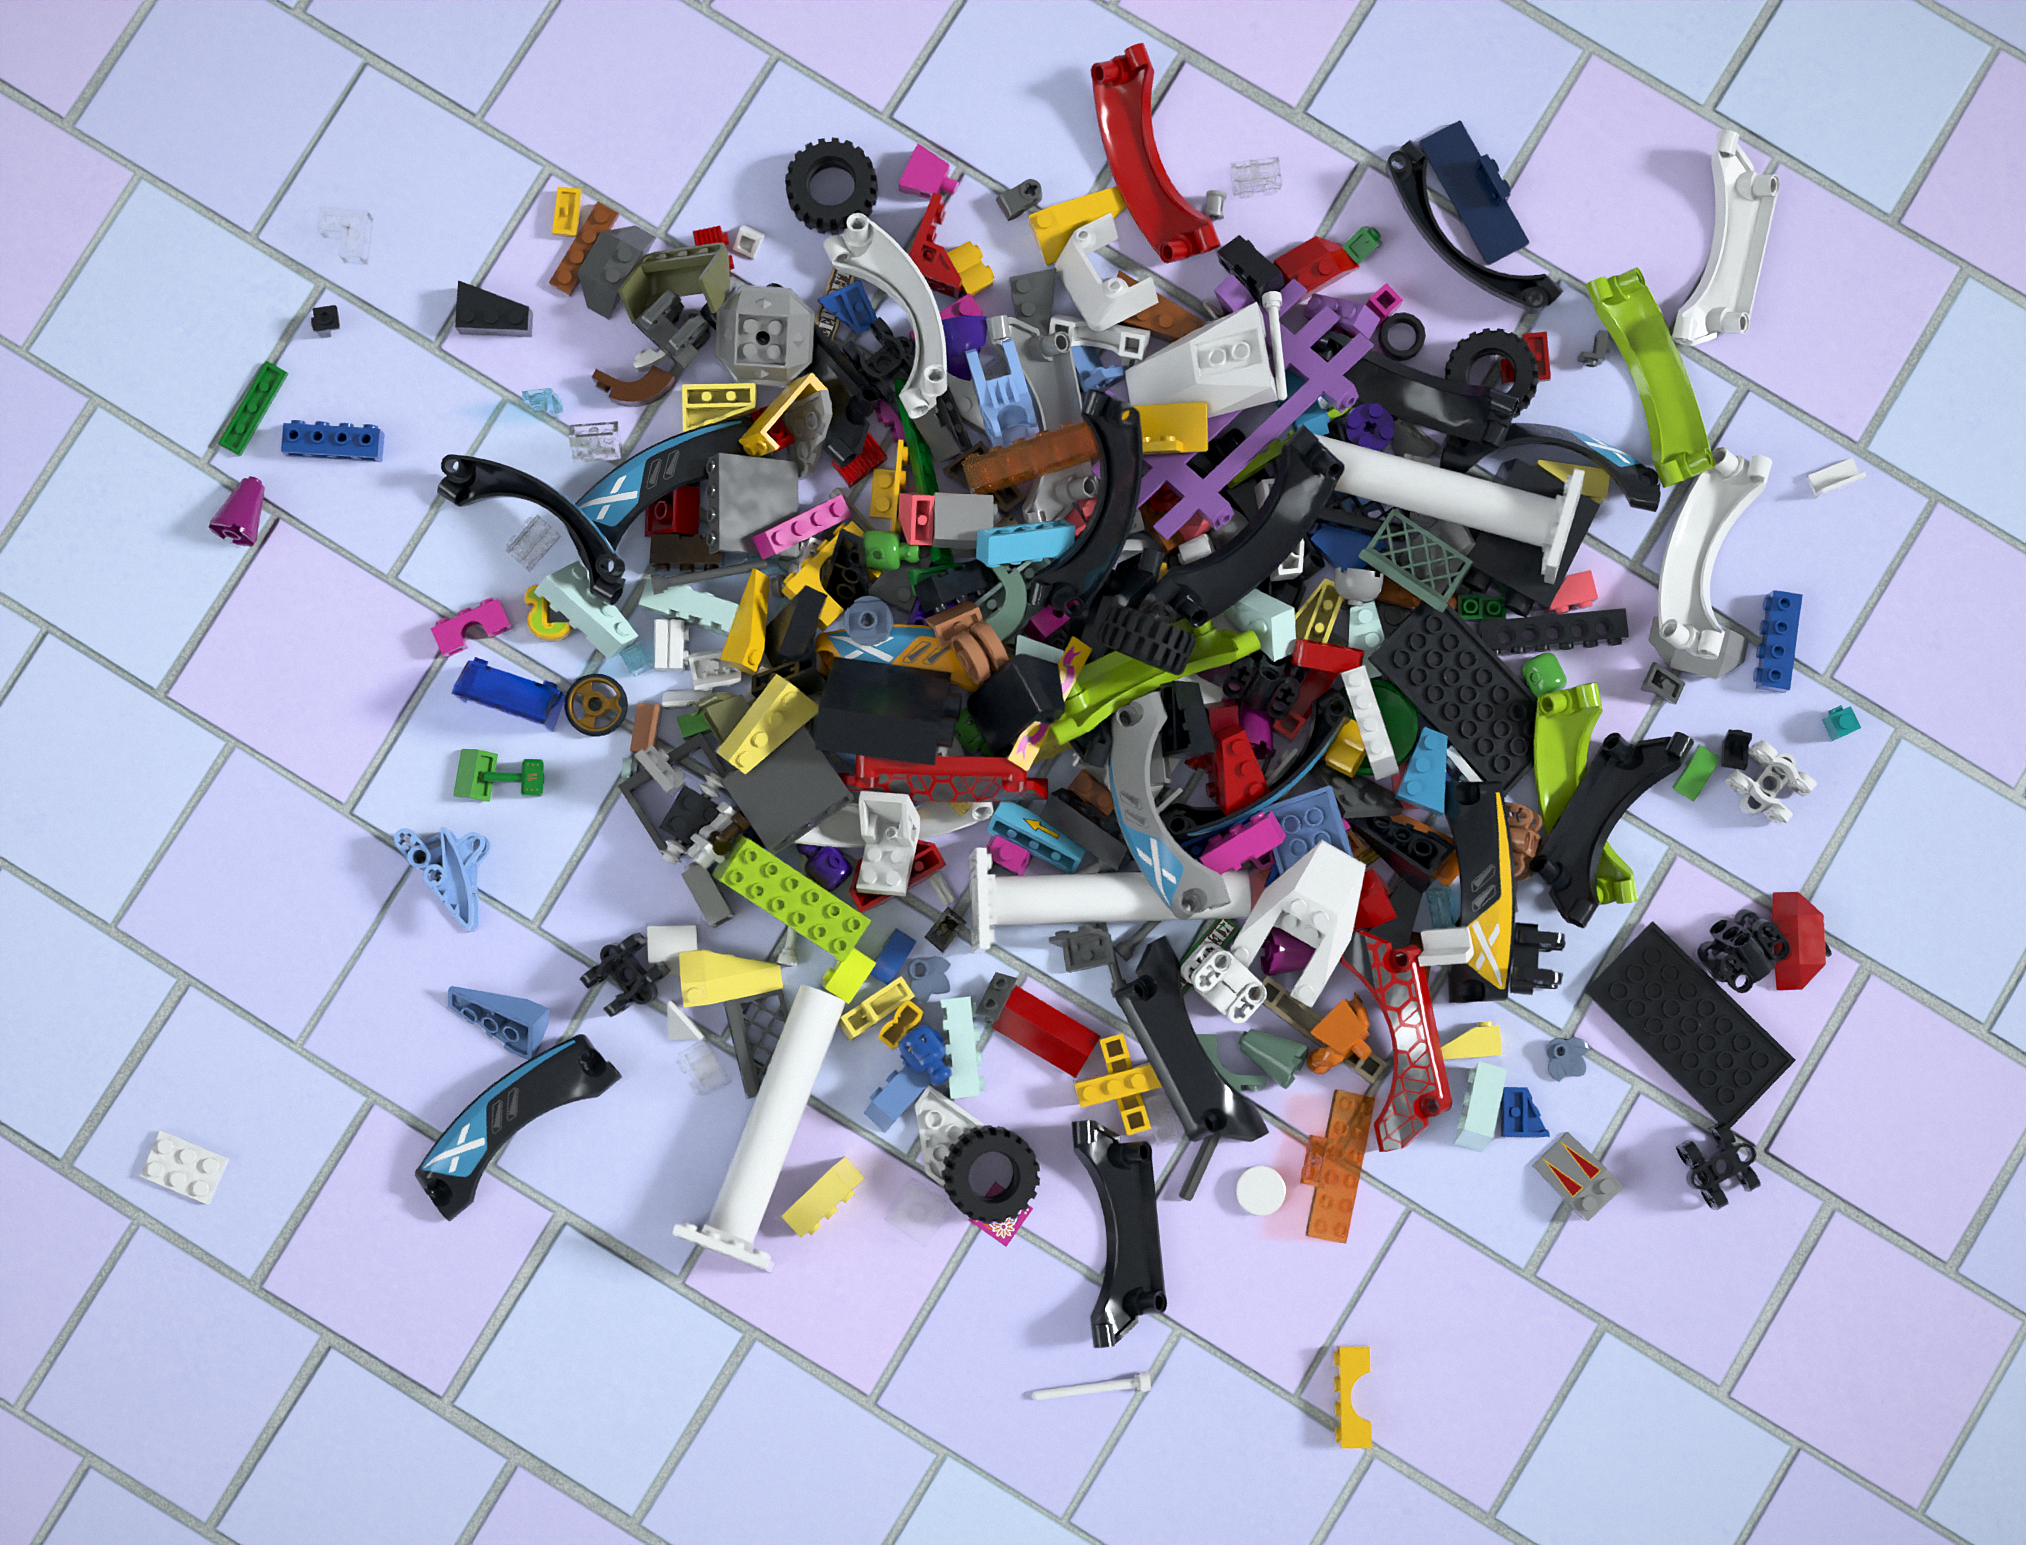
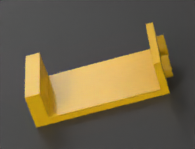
(756, 440)

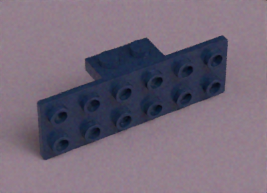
(1475, 192)

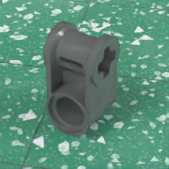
(1017, 200)

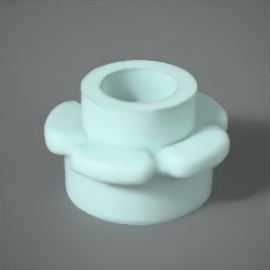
(629, 768)

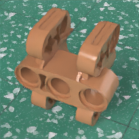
(1524, 839)

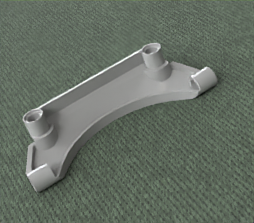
(1056, 401)

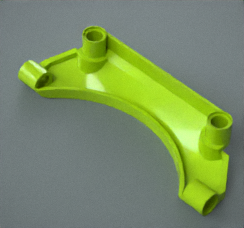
(1119, 679)

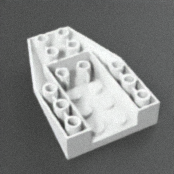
(1214, 365)

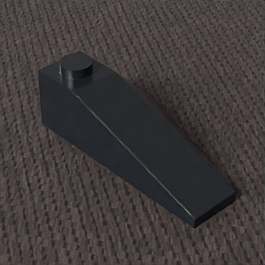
(847, 570)
(794, 628)
(1409, 852)

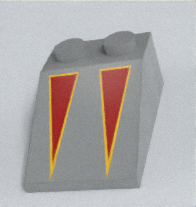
(1577, 1177)

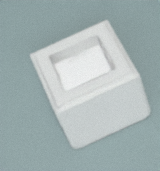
(748, 241)

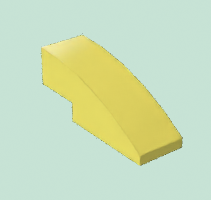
(875, 1008)

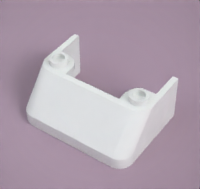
(1100, 302)

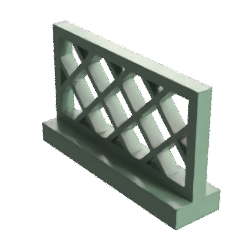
(1408, 580)

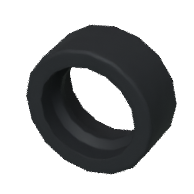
(1408, 319)

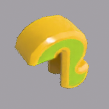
(539, 619)

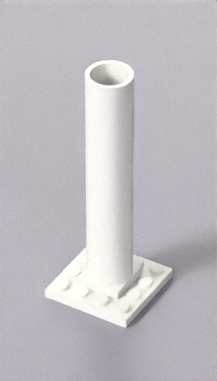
(1461, 498)
(1078, 899)
(769, 1130)

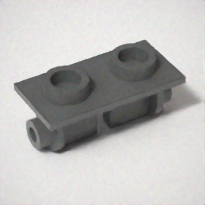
(996, 997)

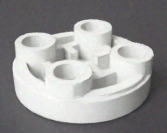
(1260, 1190)

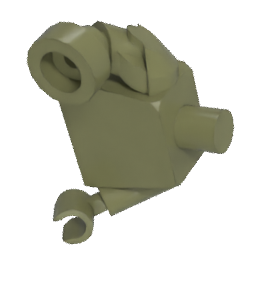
(722, 712)

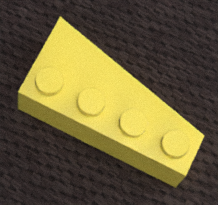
(767, 724)

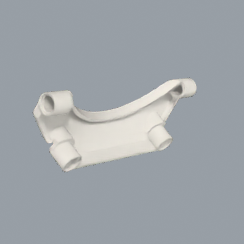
(1738, 247)

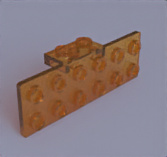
(1335, 1165)

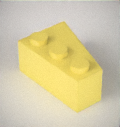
(716, 403)
(823, 1197)

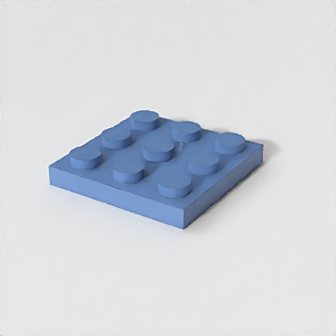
(1307, 822)

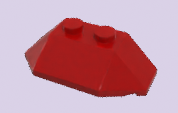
(1315, 265)
(925, 864)
(1805, 931)

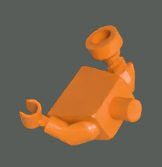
(1342, 1033)

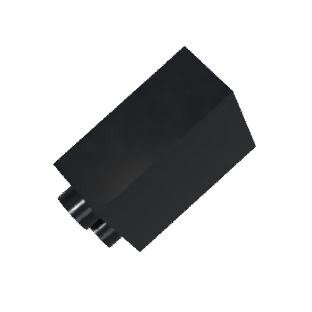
(1514, 565)
(887, 711)

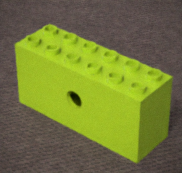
(791, 897)

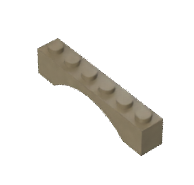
(1305, 1020)

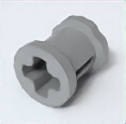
(1215, 204)

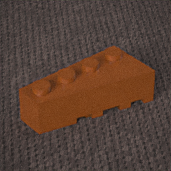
(1164, 319)

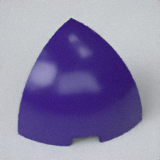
(962, 335)

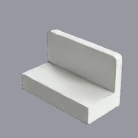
(1834, 478)
(1446, 946)

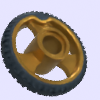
(584, 687)

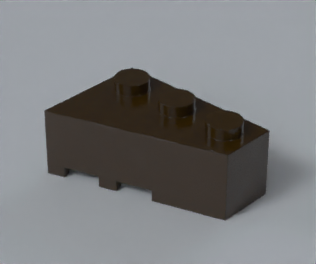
(683, 553)

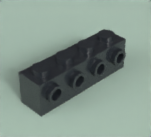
(1087, 828)

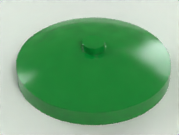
(1399, 721)

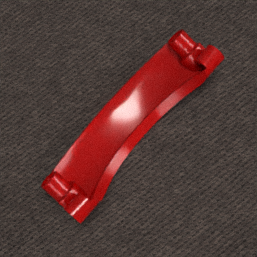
(1125, 124)

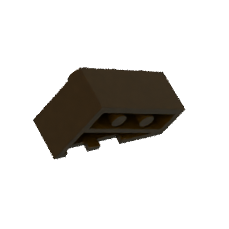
(1006, 499)

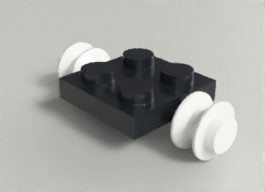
(690, 814)

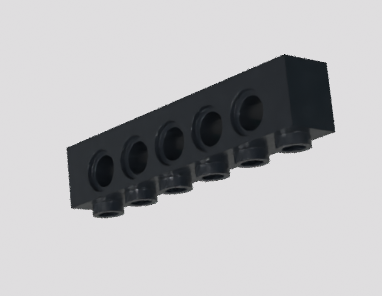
(1614, 621)

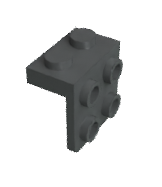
(1084, 948)

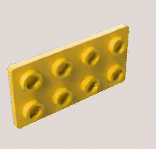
(1173, 427)
(887, 490)

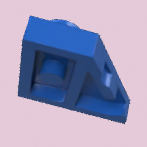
(850, 307)
(1520, 1115)

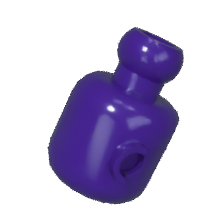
(825, 865)

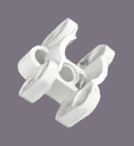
(1795, 780)
(1223, 982)

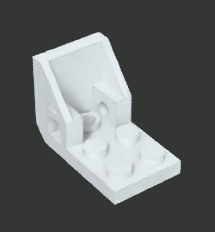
(891, 836)

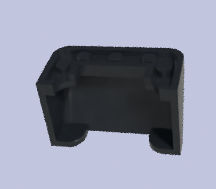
(1014, 698)

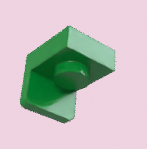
(1363, 243)

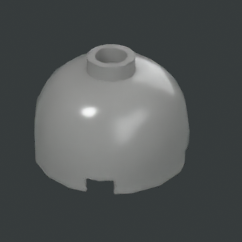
(1357, 585)

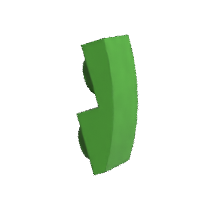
(1697, 772)

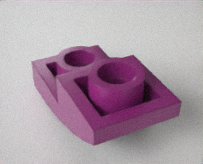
(889, 418)

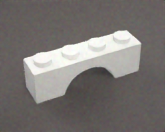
(1118, 338)

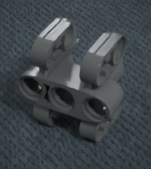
(658, 325)

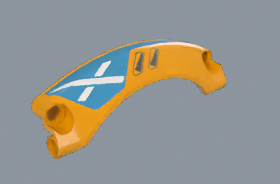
(906, 646)

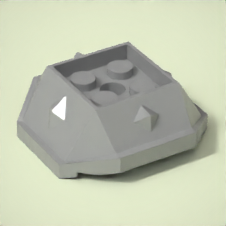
(769, 310)

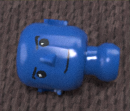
(923, 1051)

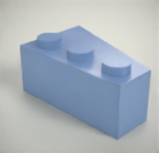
(896, 1097)

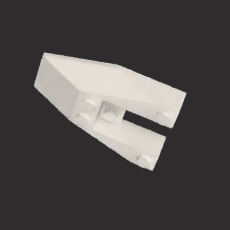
(1313, 903)

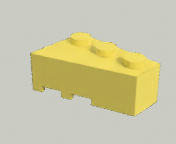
(1318, 613)

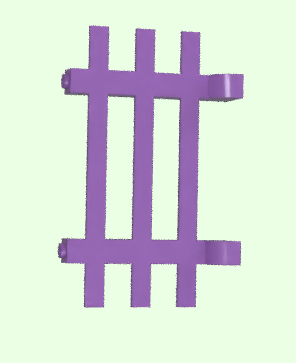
(1320, 379)

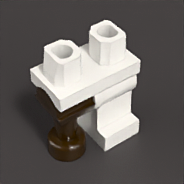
(716, 838)

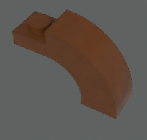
(636, 393)

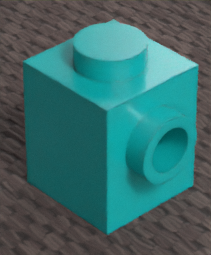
(1840, 722)

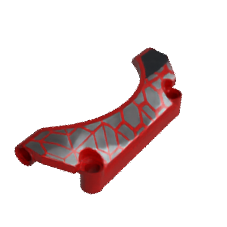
(948, 781)
(1418, 1059)

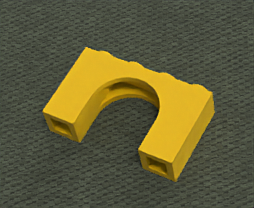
(810, 576)

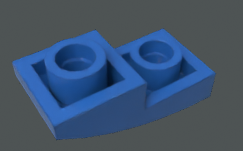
(892, 956)

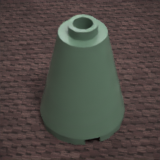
(1274, 1055)

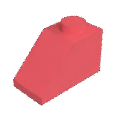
(917, 518)

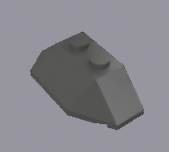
(610, 264)

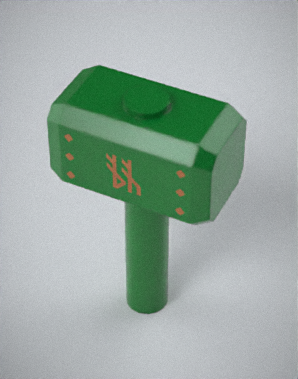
(530, 777)

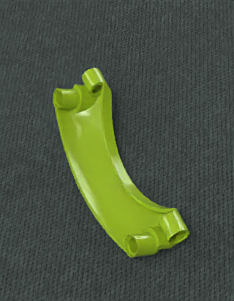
(1668, 399)
(1560, 757)

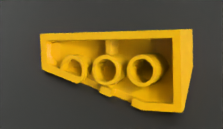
(1057, 223)
(748, 631)

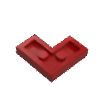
(1538, 344)

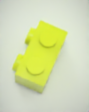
(848, 976)

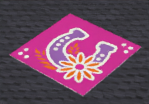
(1004, 1231)

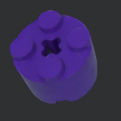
(1373, 417)

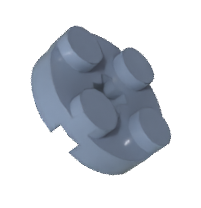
(878, 631)

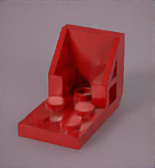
(932, 258)

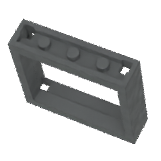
(644, 776)

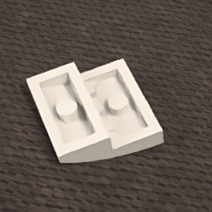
(666, 943)

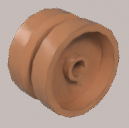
(979, 651)

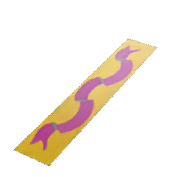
(1034, 736)

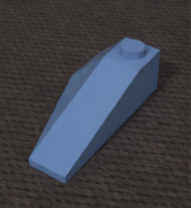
(510, 1019)

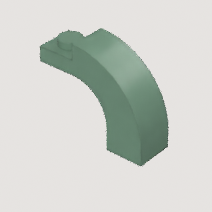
(1014, 610)
(1251, 1082)

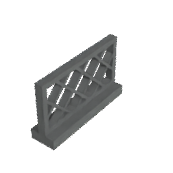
(742, 1042)

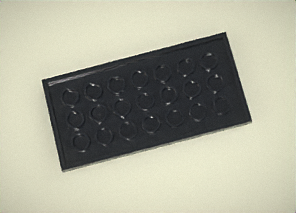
(1462, 692)
(1689, 1025)

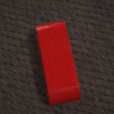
(1326, 656)

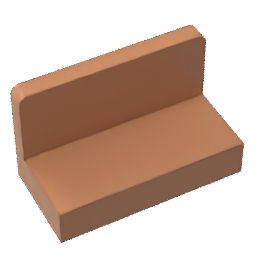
(953, 621)
(646, 727)

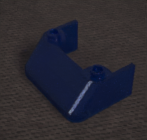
(509, 693)

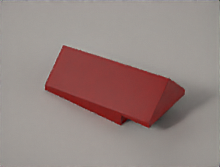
(1046, 1031)

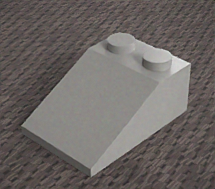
(1452, 534)

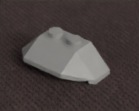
(1731, 654)

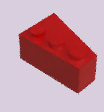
(1238, 771)

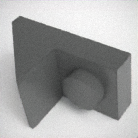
(1663, 683)

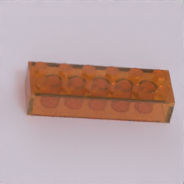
(1029, 458)

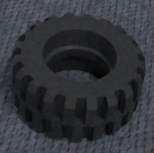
(824, 156)
(1499, 344)
(1146, 639)
(1017, 1193)

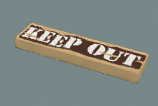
(824, 319)

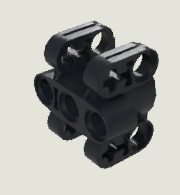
(888, 352)
(1265, 683)
(1526, 949)
(1743, 950)
(630, 988)
(1710, 1185)

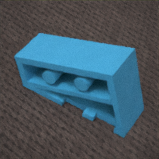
(1313, 417)
(1426, 773)

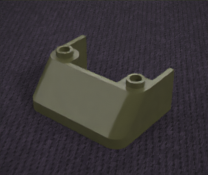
(684, 271)

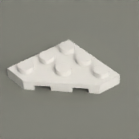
(939, 1126)

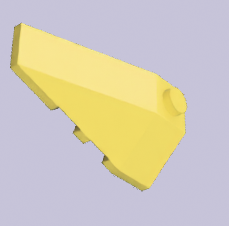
(719, 977)

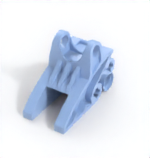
(1004, 400)
(459, 870)

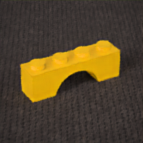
(1115, 1085)
(1132, 1106)
(1352, 1363)

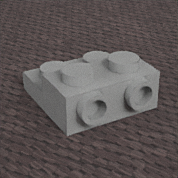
(656, 764)

